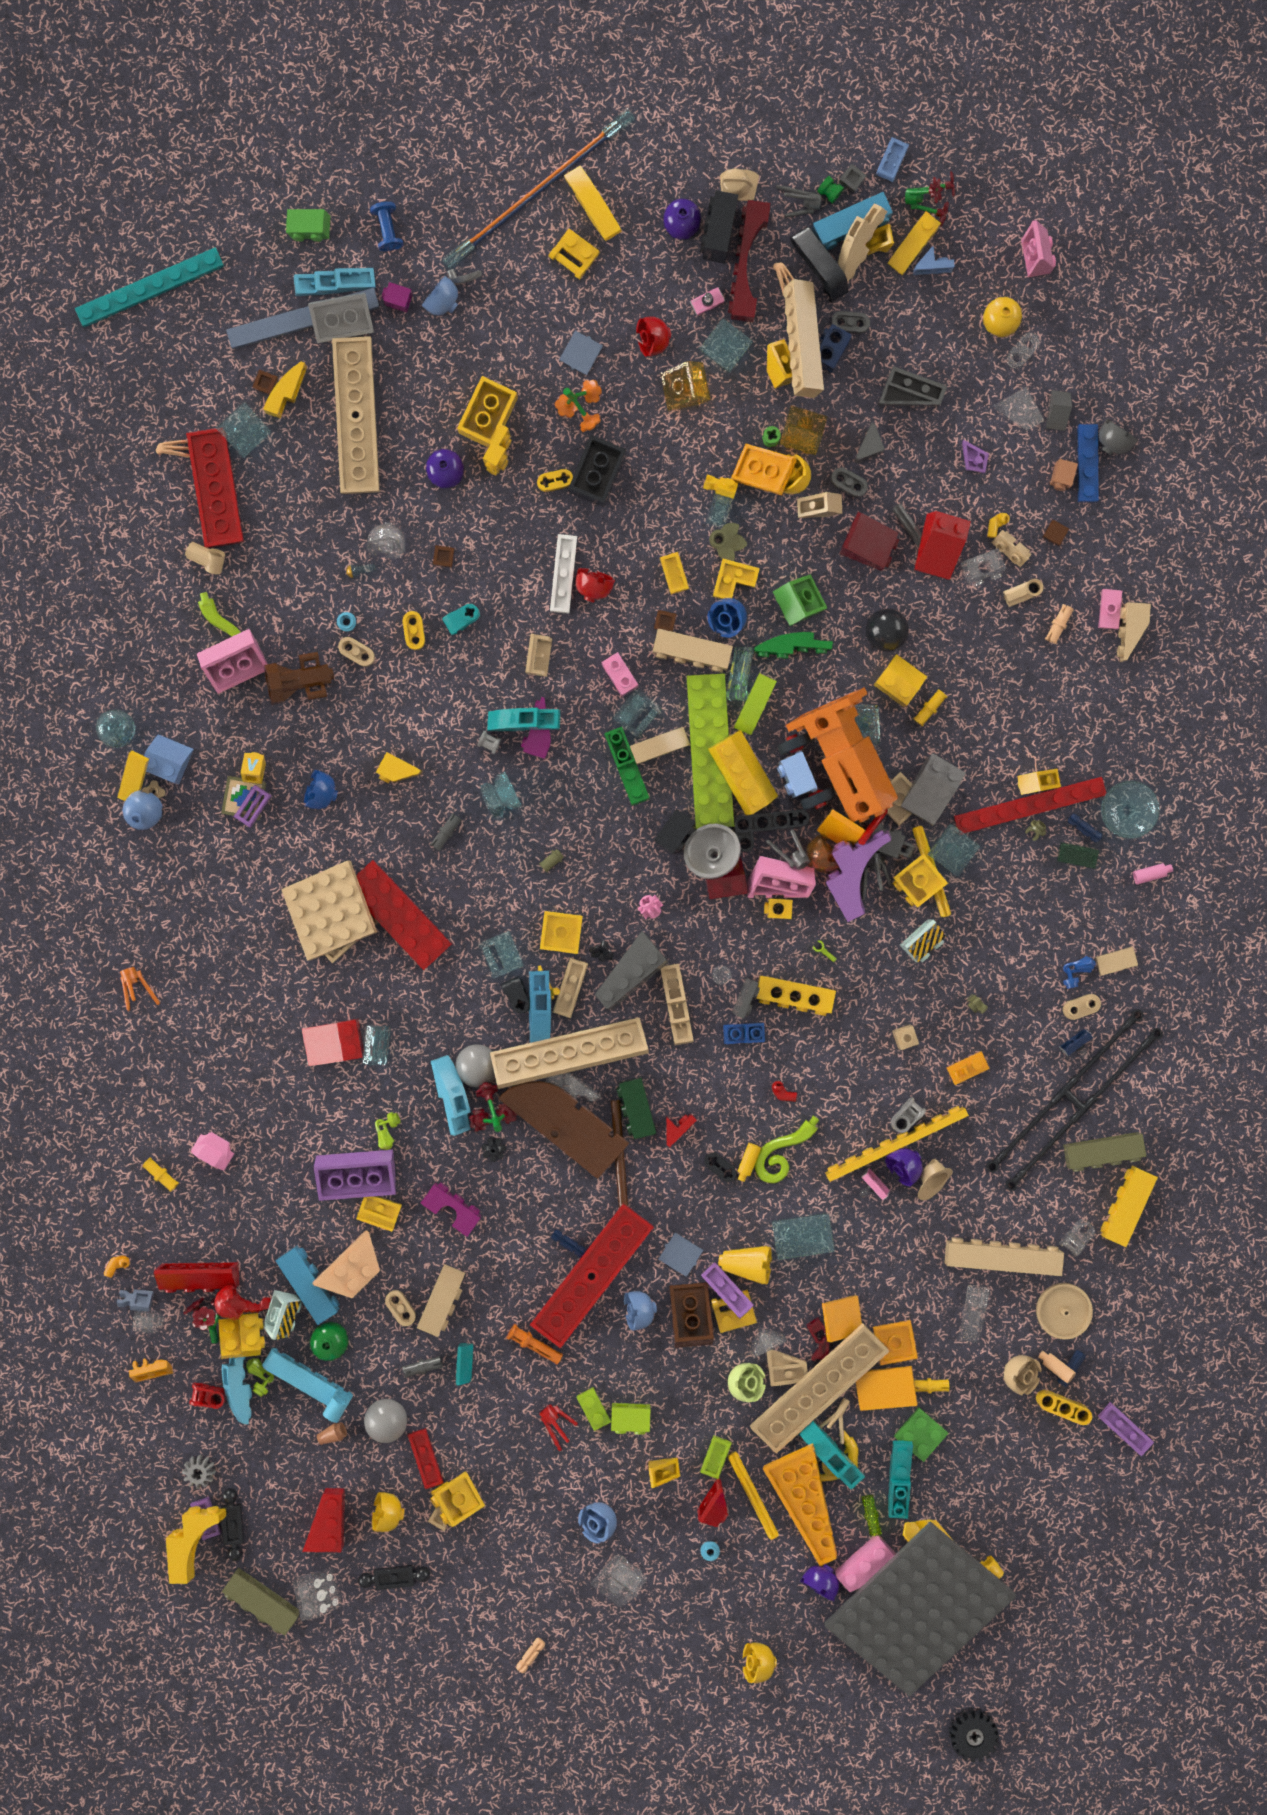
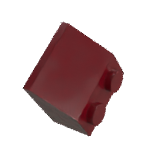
(728, 885)

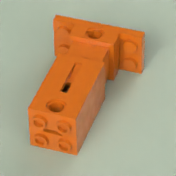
(849, 757)

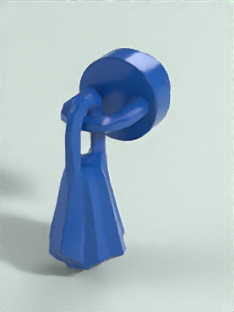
(1083, 965)

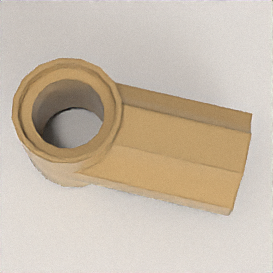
(210, 558)
(1021, 592)

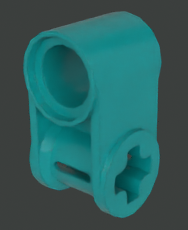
(458, 620)

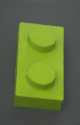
(593, 1409)

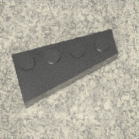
(632, 971)

